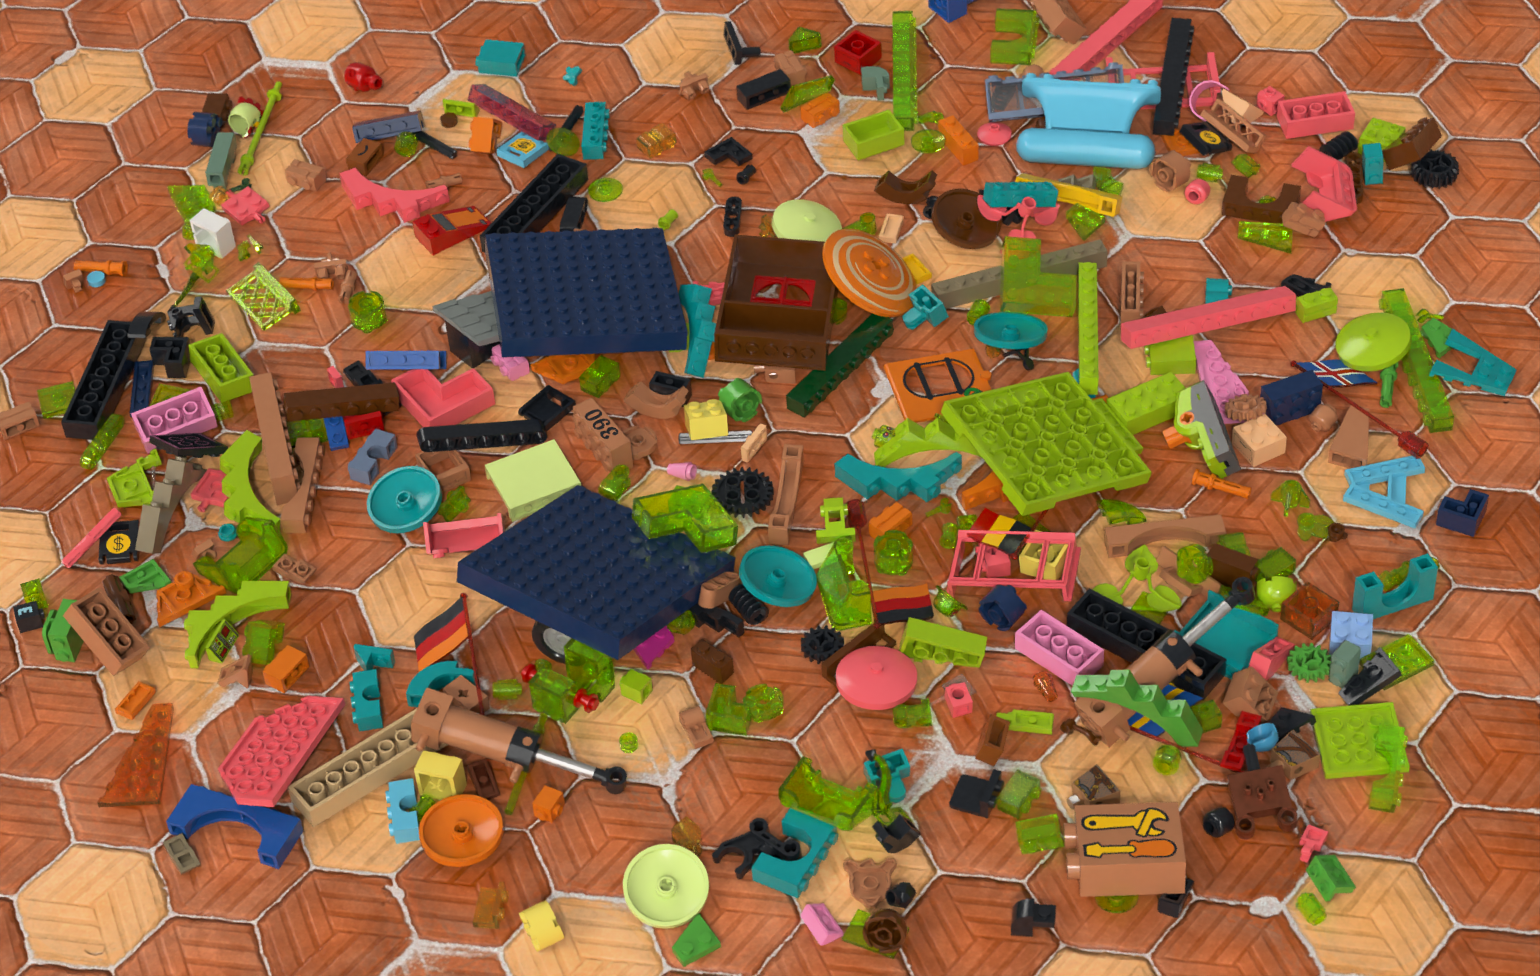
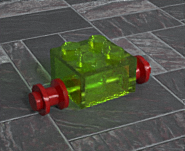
(556, 694)

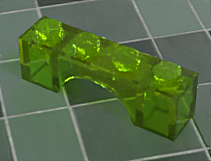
(1390, 744)

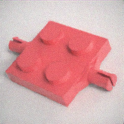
(245, 206)
(210, 490)

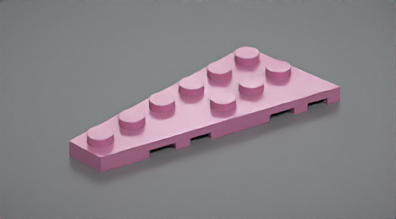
(1218, 376)

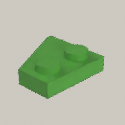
(145, 578)
(695, 942)

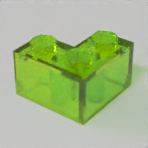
(261, 640)
(725, 714)

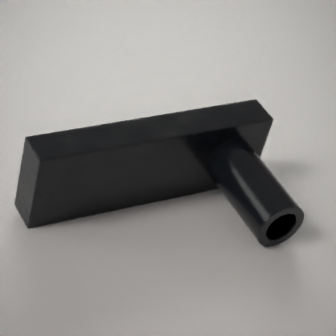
(734, 46)

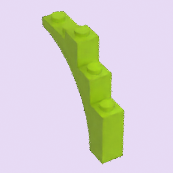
(913, 438)
(236, 465)
(250, 599)

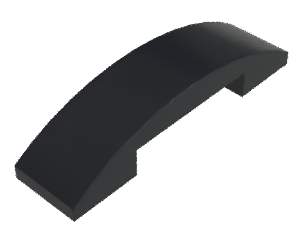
(142, 321)

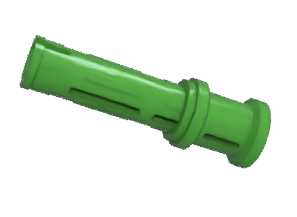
(1388, 377)

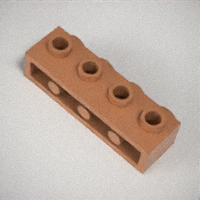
(1131, 291)

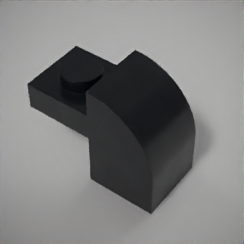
(897, 835)
(1029, 915)

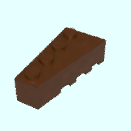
(1412, 144)

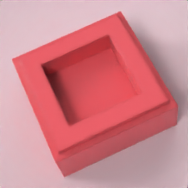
(334, 377)

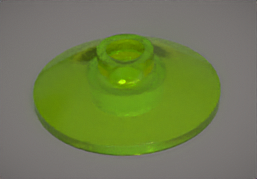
(563, 141)
(928, 141)
(605, 189)
(1117, 904)

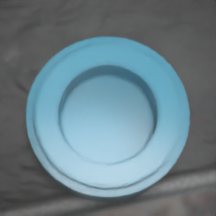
(96, 279)

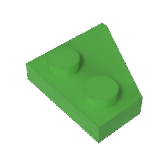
(1437, 334)

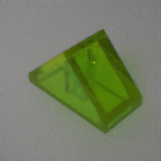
(804, 40)

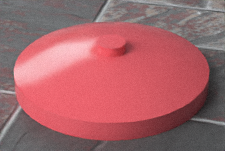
(876, 677)

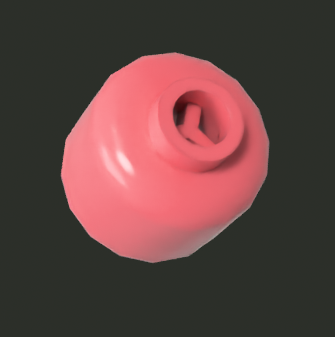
(1197, 191)

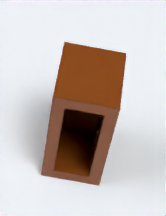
(365, 156)
(992, 740)

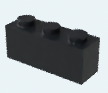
(763, 89)

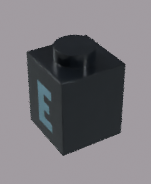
(29, 616)

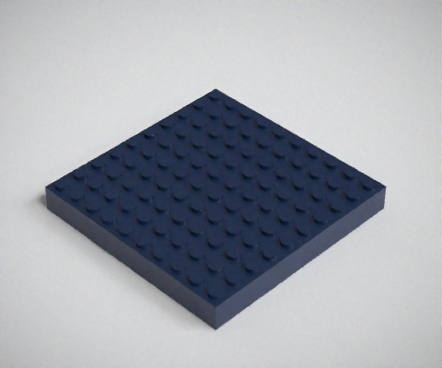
(584, 292)
(592, 572)

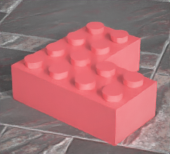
(443, 403)

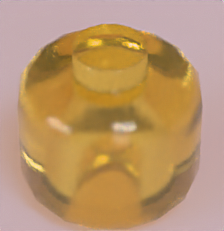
(219, 195)

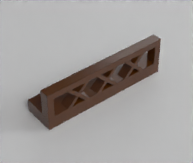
(866, 638)

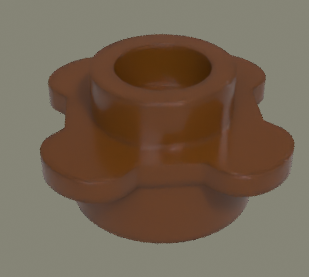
(1336, 532)

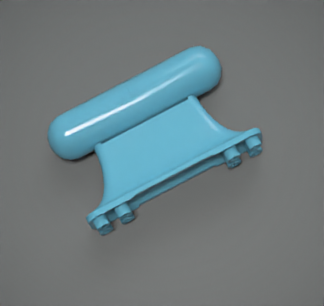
(1088, 123)

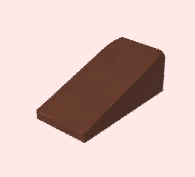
(483, 779)

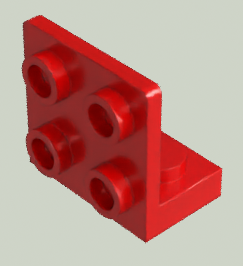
(363, 424)

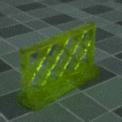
(273, 290)

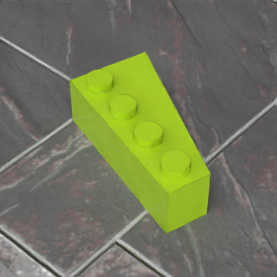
(942, 644)

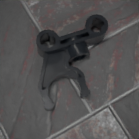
(755, 842)

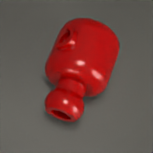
(362, 77)

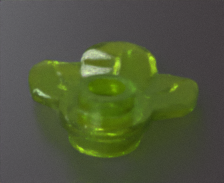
(1313, 526)

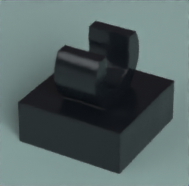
(1013, 216)

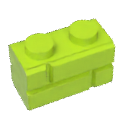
(1316, 305)

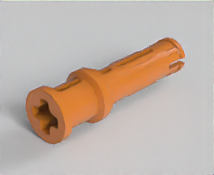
(108, 267)
(1212, 482)

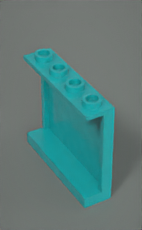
(1234, 635)

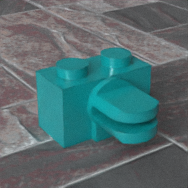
(925, 307)
(899, 769)

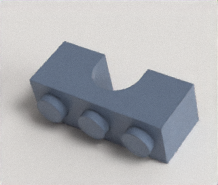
(364, 465)

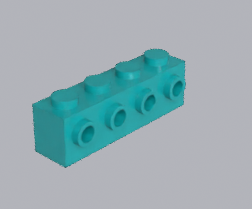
(595, 131)
(1010, 193)

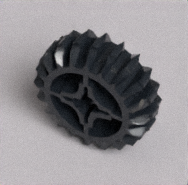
(1435, 169)

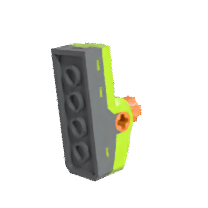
(1202, 427)

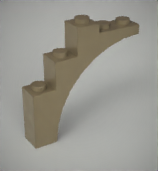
(156, 516)

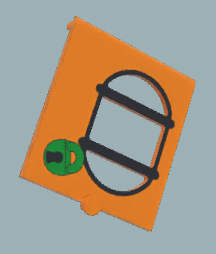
(923, 408)

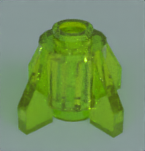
(205, 251)
(1290, 495)

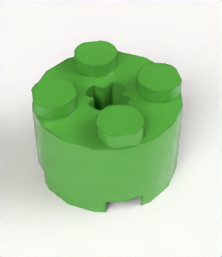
(740, 400)

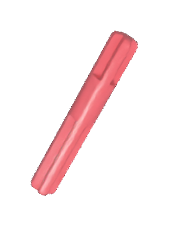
(102, 526)

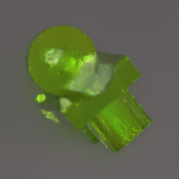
(455, 503)

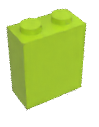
(1171, 356)

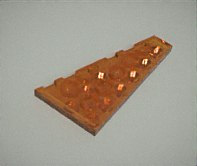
(143, 766)

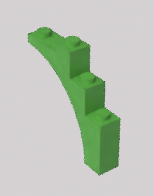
(1122, 689)

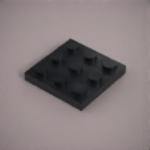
(188, 445)

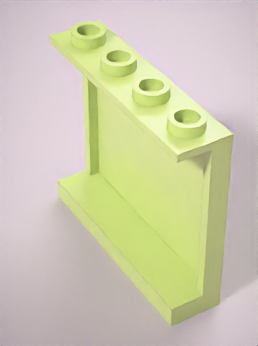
(532, 478)

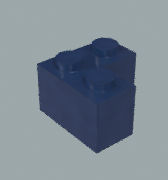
(1463, 516)

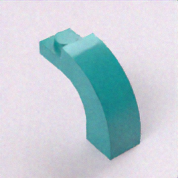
(435, 678)

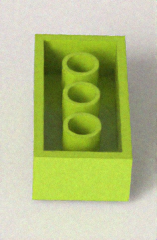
(221, 367)
(1147, 403)

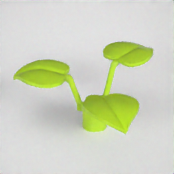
(1141, 566)

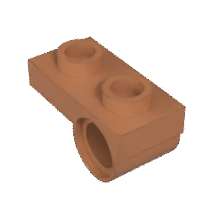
(695, 727)

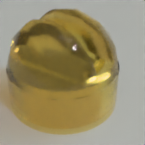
(992, 352)

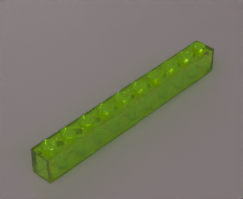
(903, 69)
(1418, 364)

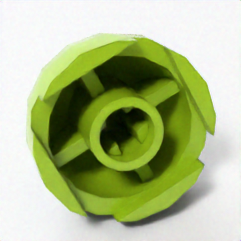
(1275, 591)

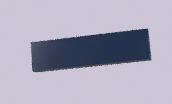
(142, 385)

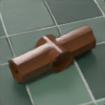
(119, 596)

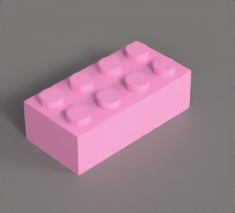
(177, 415)
(1058, 648)

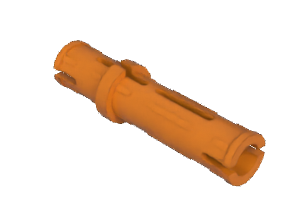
(307, 283)

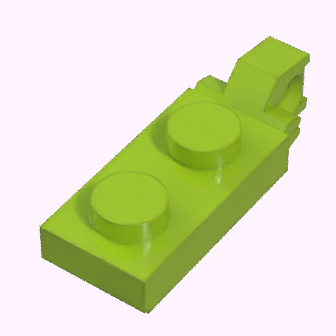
(1029, 721)

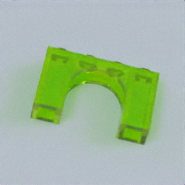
(1020, 50)

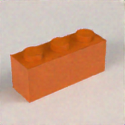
(958, 140)

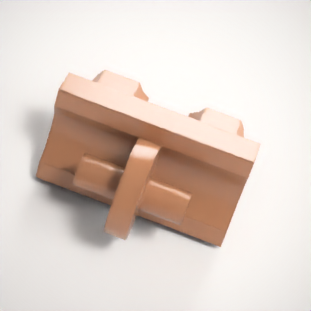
(692, 83)
(331, 265)

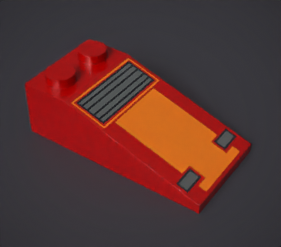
(447, 228)

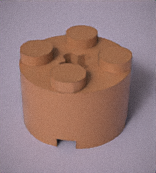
(1170, 171)

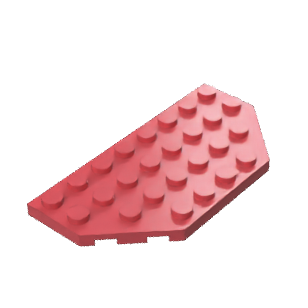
(276, 749)

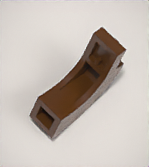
(903, 191)

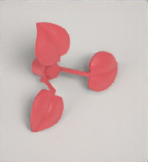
(1027, 208)

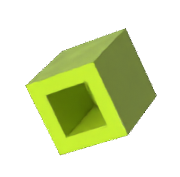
(636, 686)

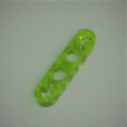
(102, 441)

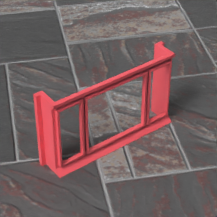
(1210, 68)
(1046, 538)

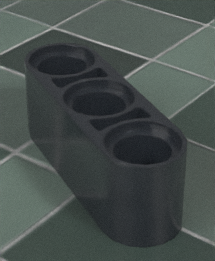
(574, 213)

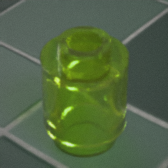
(1209, 172)
(977, 310)
(506, 689)
(1311, 908)

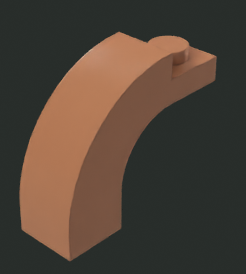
(654, 404)

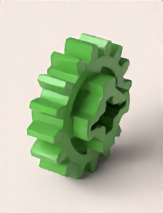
(1309, 662)

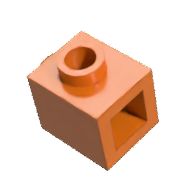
(548, 804)

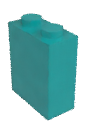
(500, 57)

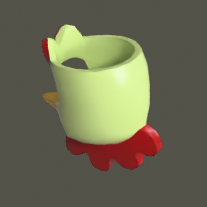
(245, 116)

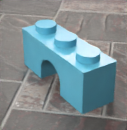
(404, 824)

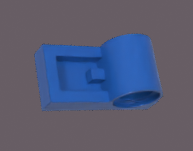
(336, 433)

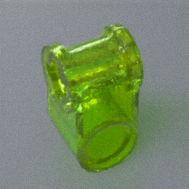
(615, 483)

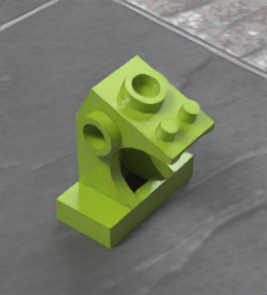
(834, 509)

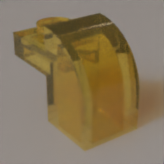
(687, 835)

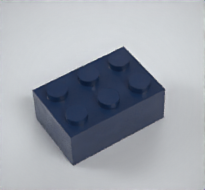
(1292, 397)

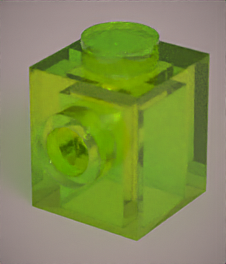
(33, 591)
(1208, 715)

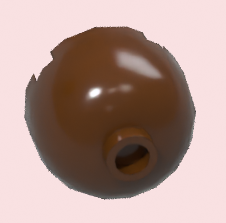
(885, 930)

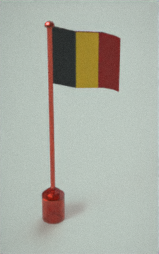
(1007, 543)

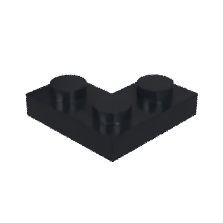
(728, 149)

